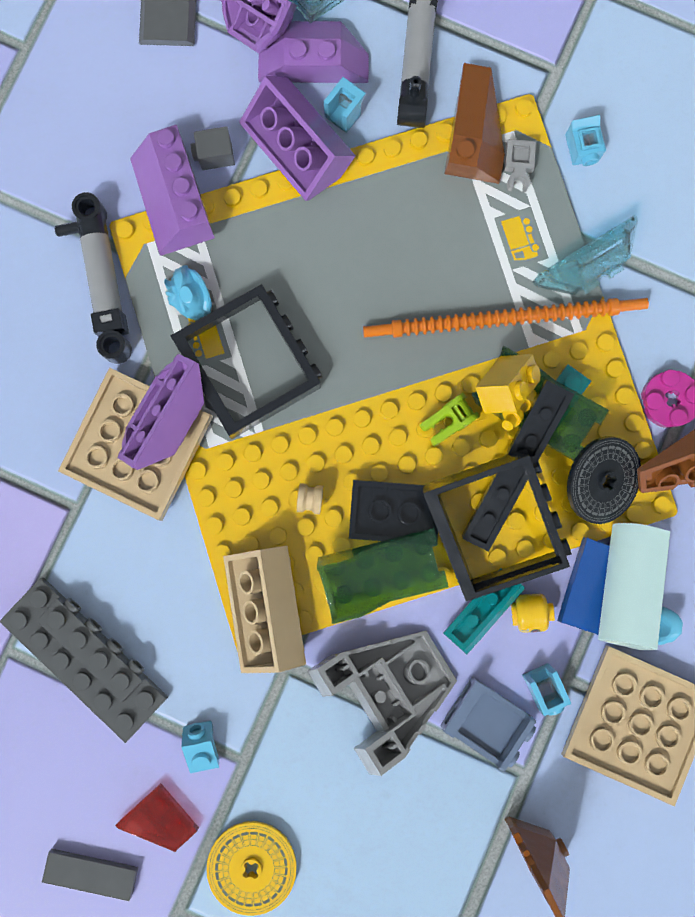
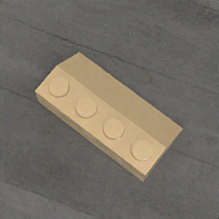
(264, 611)

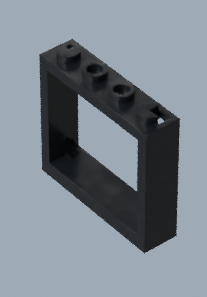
(284, 327)
(514, 574)

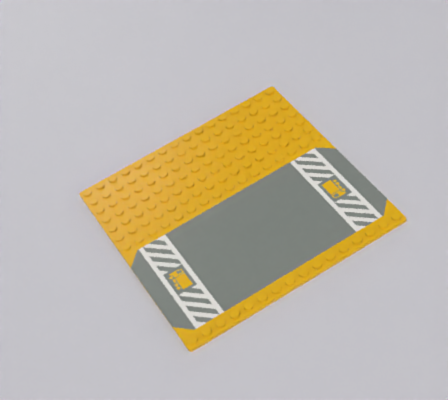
(365, 252)

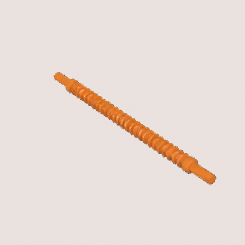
(611, 307)

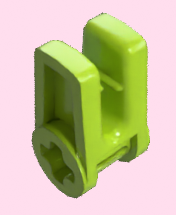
(458, 420)

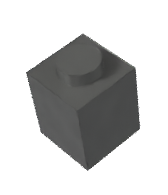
(213, 148)

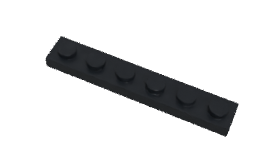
(507, 485)

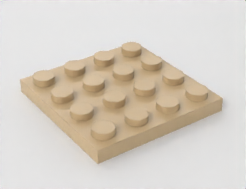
(99, 439)
(636, 726)

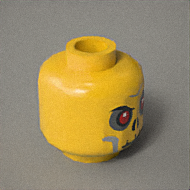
(532, 613)

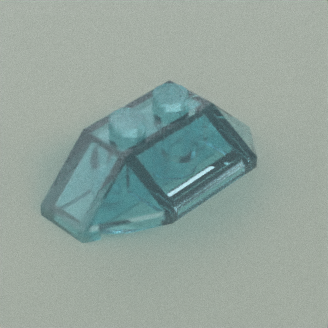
(592, 262)

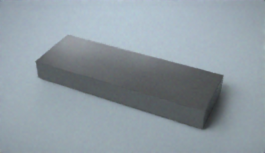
(90, 874)

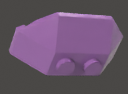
(257, 21)
(315, 54)
(163, 414)

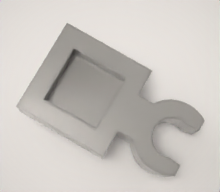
(519, 161)

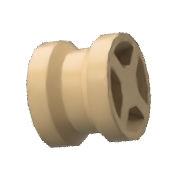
(310, 498)

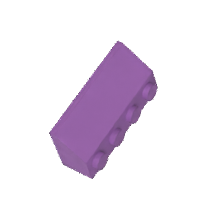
(295, 137)
(170, 192)

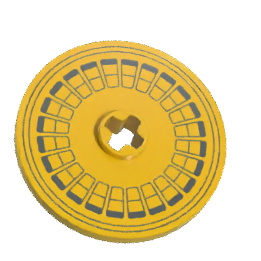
(251, 892)

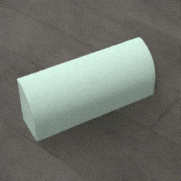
(634, 586)

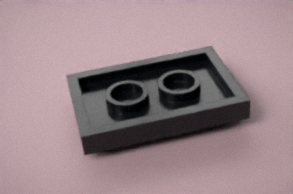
(388, 511)

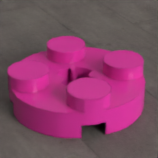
(655, 401)

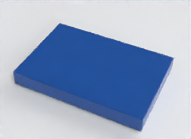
(586, 587)

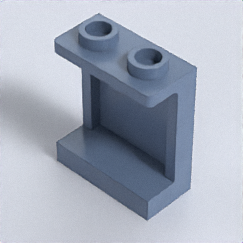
(489, 724)

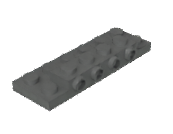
(84, 659)

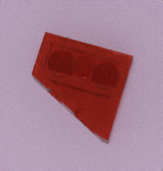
(159, 820)

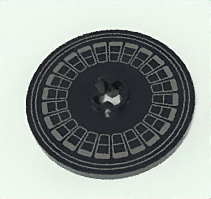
(585, 487)

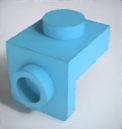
(199, 747)

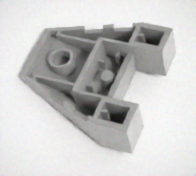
(397, 687)

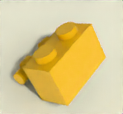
(509, 388)

